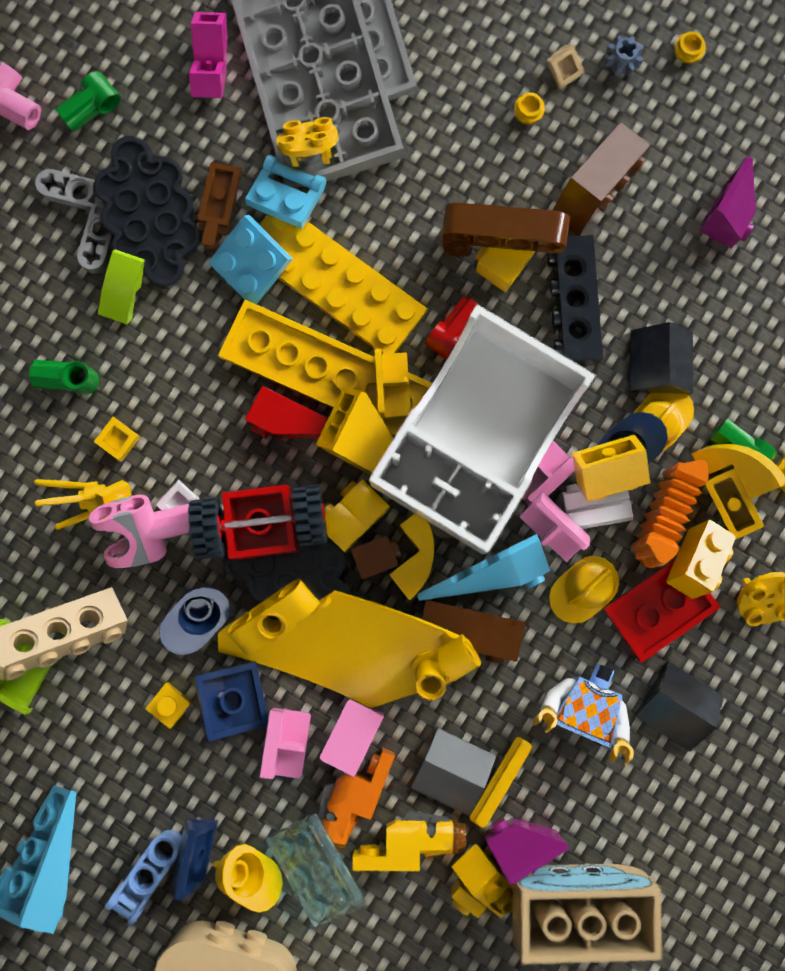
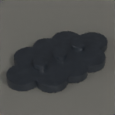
(147, 210)
(314, 565)

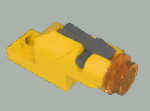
(407, 839)

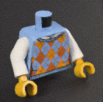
(589, 711)

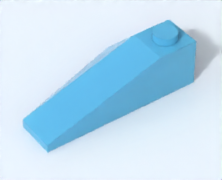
(510, 568)
(38, 881)

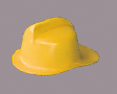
(674, 411)
(584, 589)
(249, 878)

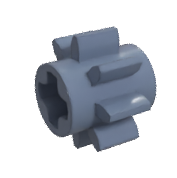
(624, 56)

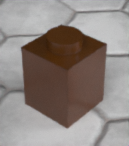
(376, 557)

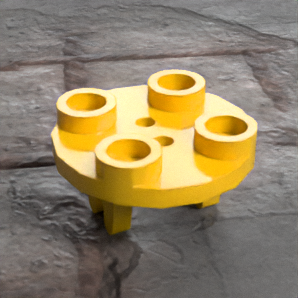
(307, 139)
(763, 599)

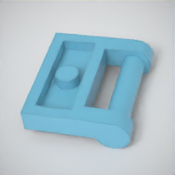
(281, 200)

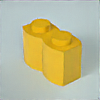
(354, 514)

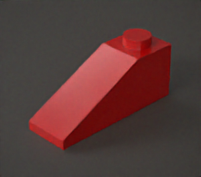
(283, 418)

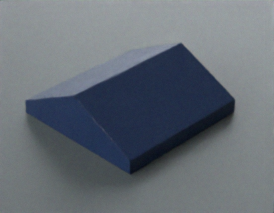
(231, 701)
(193, 857)

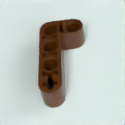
(502, 228)

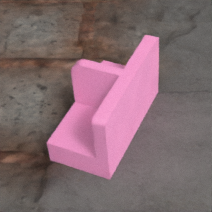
(550, 473)
(555, 527)
(351, 737)
(285, 743)

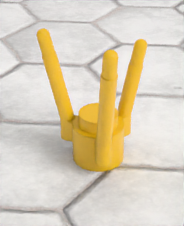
(86, 498)

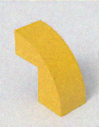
(754, 469)
(415, 571)

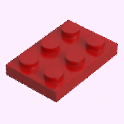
(656, 613)

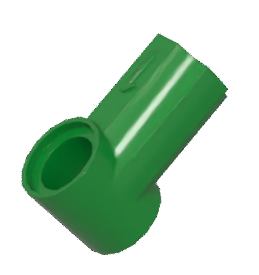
(94, 97)
(63, 376)
(730, 433)

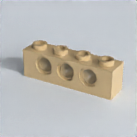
(34, 630)

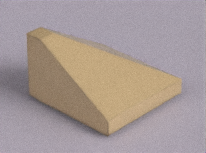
(565, 65)

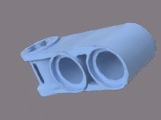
(134, 893)

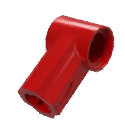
(447, 333)

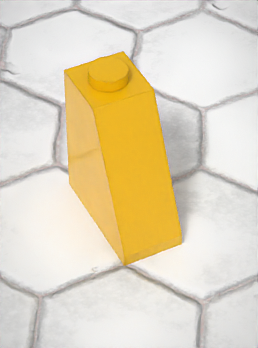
(356, 431)

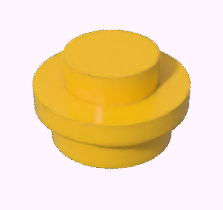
(690, 47)
(529, 108)

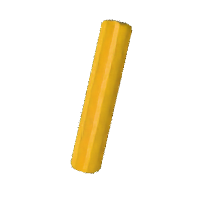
(500, 782)

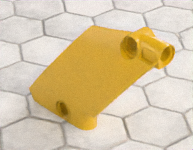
(349, 645)

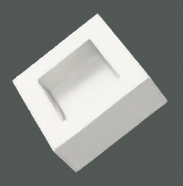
(176, 496)

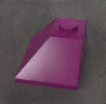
(734, 208)
(523, 846)

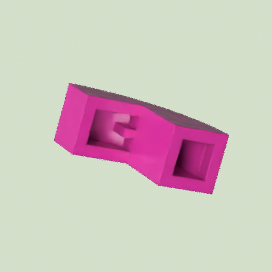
(209, 53)

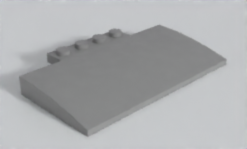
(334, 64)

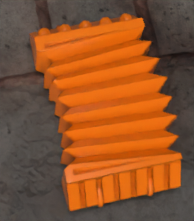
(668, 512)

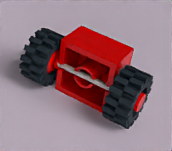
(258, 522)

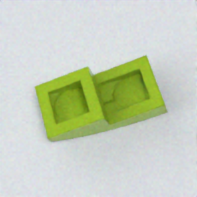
(120, 286)

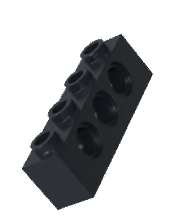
(580, 255)

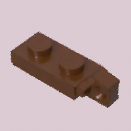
(218, 203)

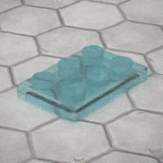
(315, 871)

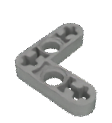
(57, 195)

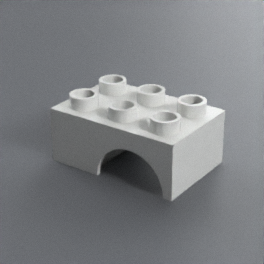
(480, 430)

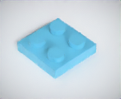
(250, 260)

